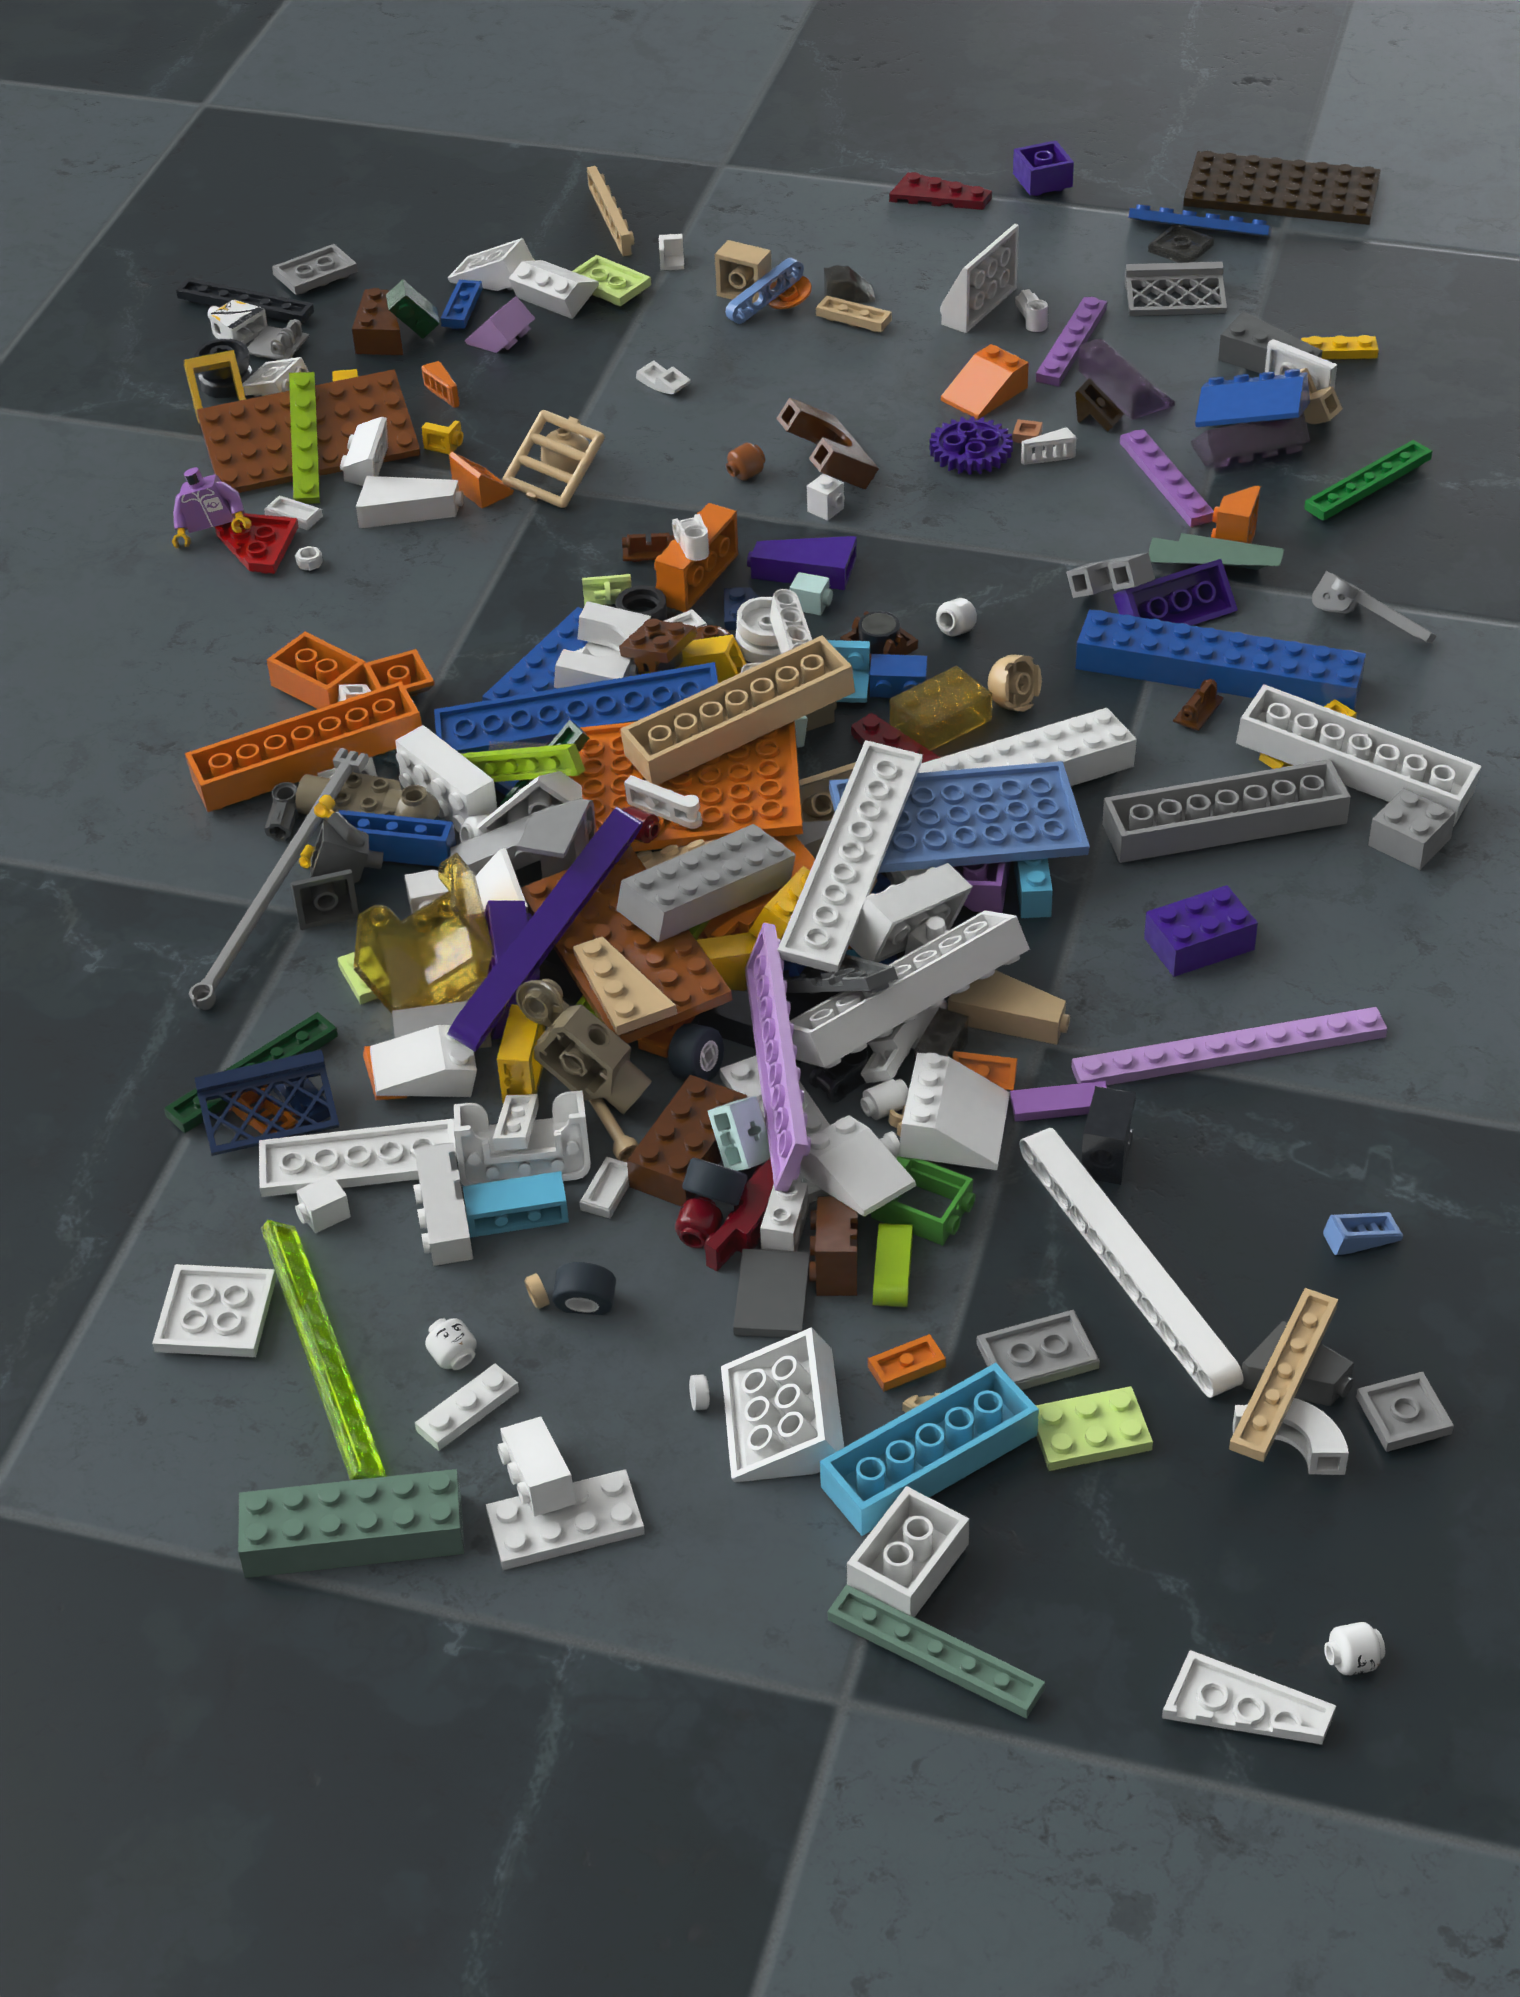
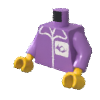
(206, 504)

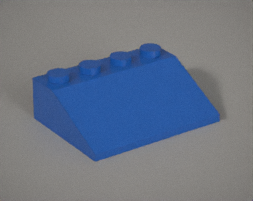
(1253, 398)

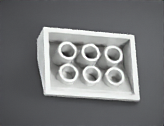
(983, 283)
(952, 1114)
(782, 1409)

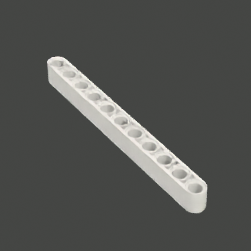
(1132, 1263)

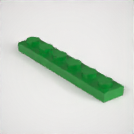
(1368, 480)

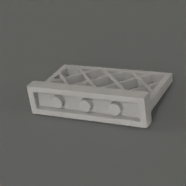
(1175, 278)

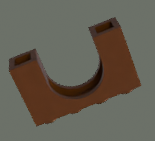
(836, 450)

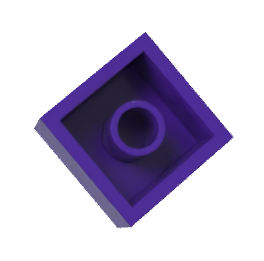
(1043, 168)

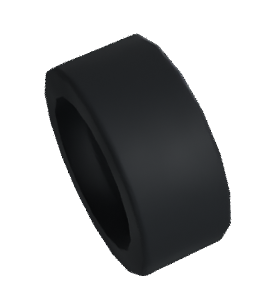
(644, 596)

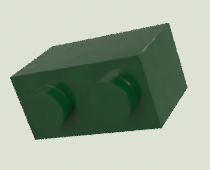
(412, 309)

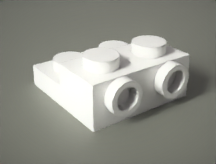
(273, 377)

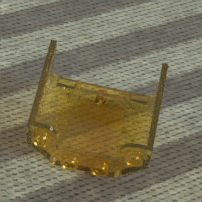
(432, 954)

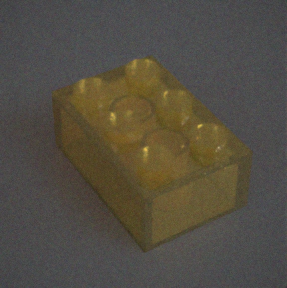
(941, 708)

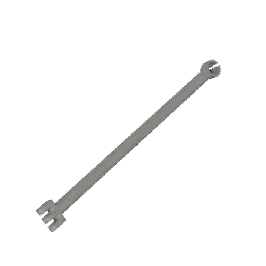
(203, 993)

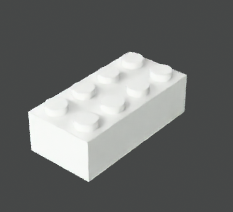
(446, 774)
(901, 908)

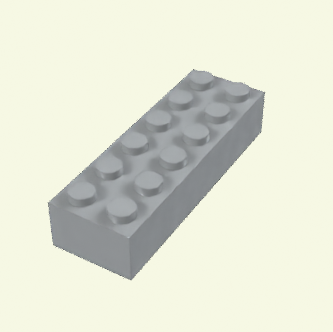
(705, 882)

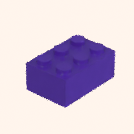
(1200, 930)

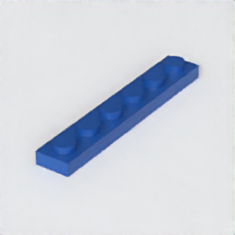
(1211, 221)

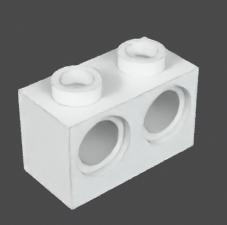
(785, 1218)

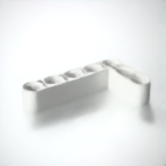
(787, 622)

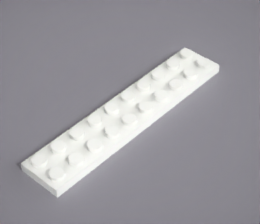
(850, 857)

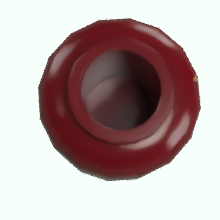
(697, 1221)

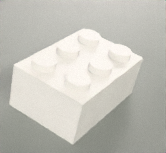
(909, 1552)

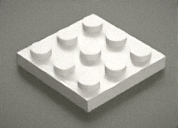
(214, 1310)

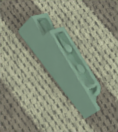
(1202, 549)

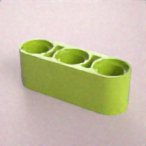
(892, 1265)

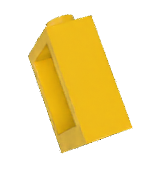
(208, 363)
(515, 1060)

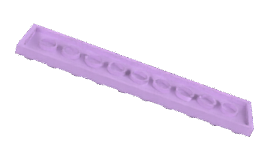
(776, 1059)

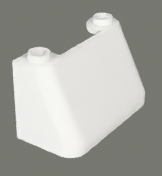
(553, 1145)

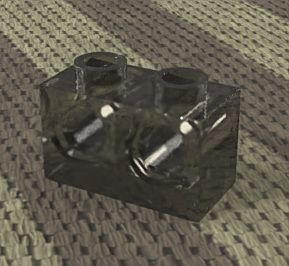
(944, 1034)

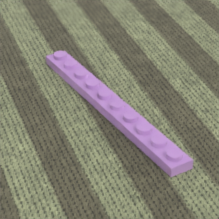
(1230, 1047)

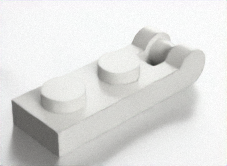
(663, 802)

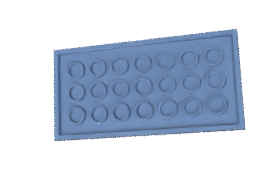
(984, 817)

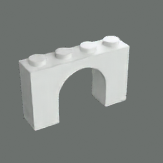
(604, 627)

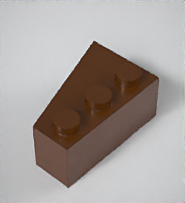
(375, 326)
(834, 1248)

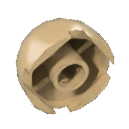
(558, 460)
(1015, 682)

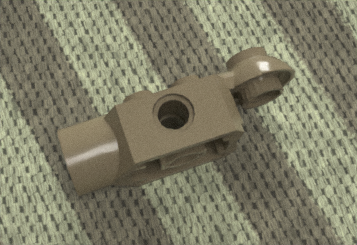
(369, 795)
(580, 1047)

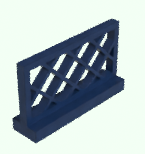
(254, 1079)

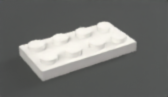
(602, 1515)

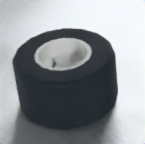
(695, 1052)
(714, 1181)
(584, 1288)

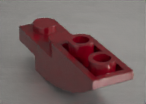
(742, 1225)

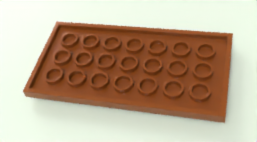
(253, 436)
(673, 965)

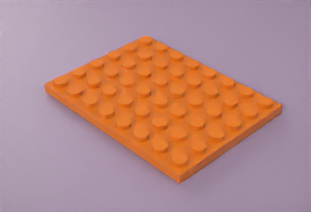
(734, 790)

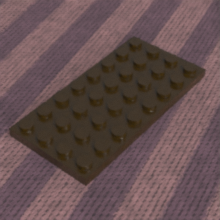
(1282, 187)

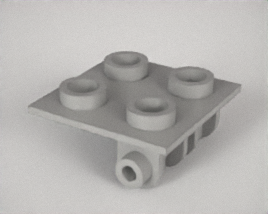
(278, 342)

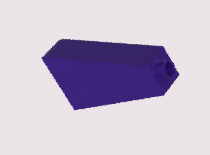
(816, 556)

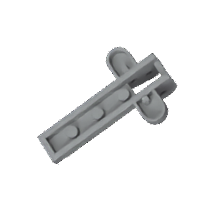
(1343, 597)

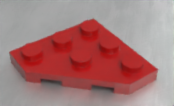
(262, 544)

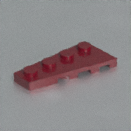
(878, 731)

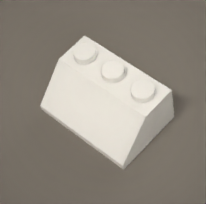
(552, 287)
(540, 793)
(498, 880)

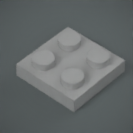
(1404, 1411)

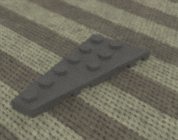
(853, 975)

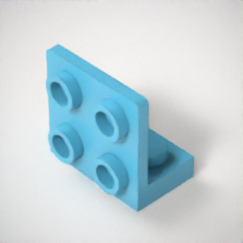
(858, 655)

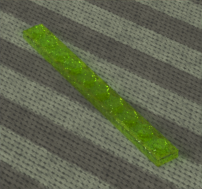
(322, 1352)

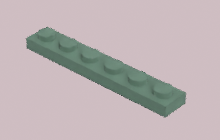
(936, 1651)

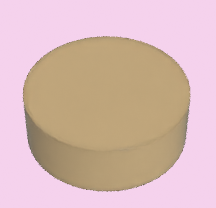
(536, 1291)

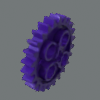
(971, 445)

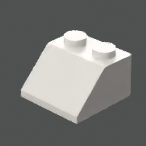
(366, 451)

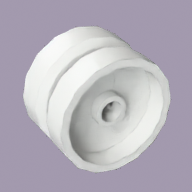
(755, 631)

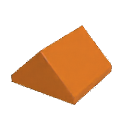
(477, 481)

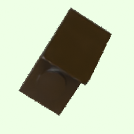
(1094, 401)

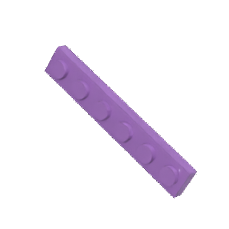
(1068, 343)
(1167, 477)

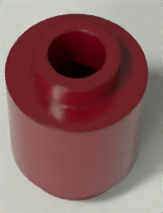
(650, 827)

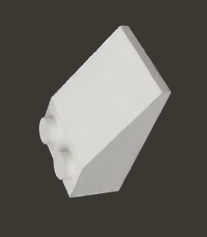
(493, 265)
(423, 1065)
(855, 1166)

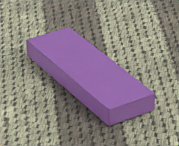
(1053, 1101)

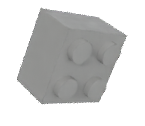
(1411, 828)

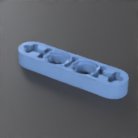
(787, 274)

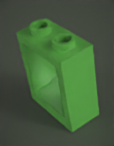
(941, 1182)

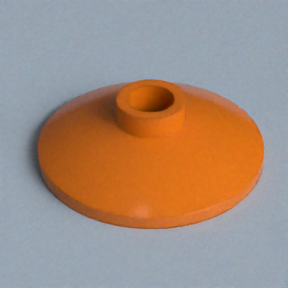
(793, 295)

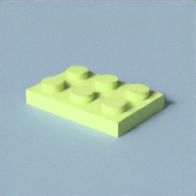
(616, 281)
(1092, 1428)

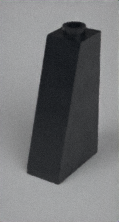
(735, 1021)

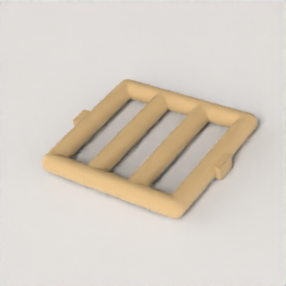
(572, 480)

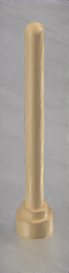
(623, 1144)

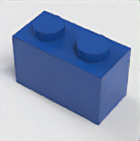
(895, 674)

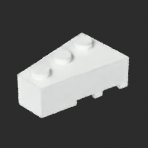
(443, 1205)

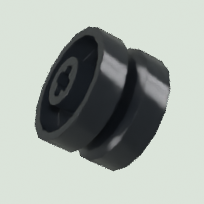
(220, 382)

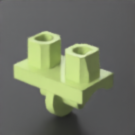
(605, 589)

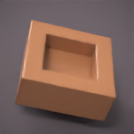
(1026, 429)

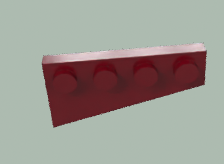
(940, 192)

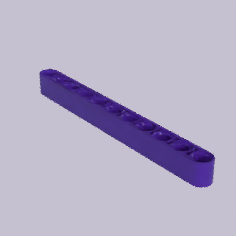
(544, 929)

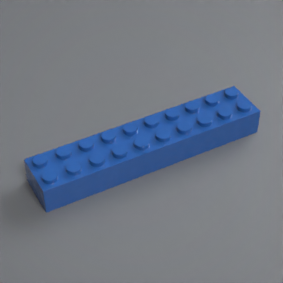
(1234, 660)

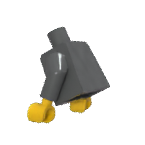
(338, 845)

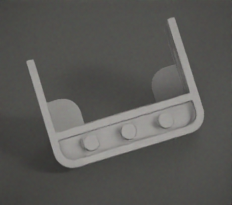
(559, 834)

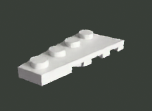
(1237, 1700)

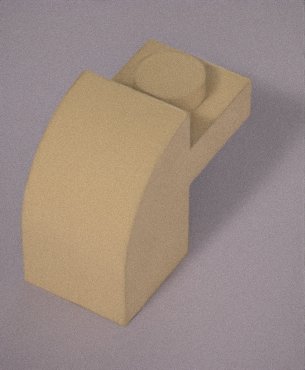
(1323, 403)

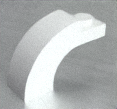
(1312, 1435)

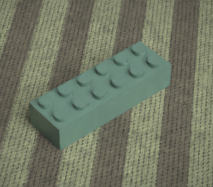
(350, 1523)

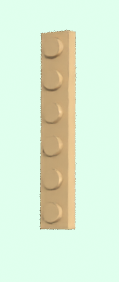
(609, 211)
(1283, 1375)

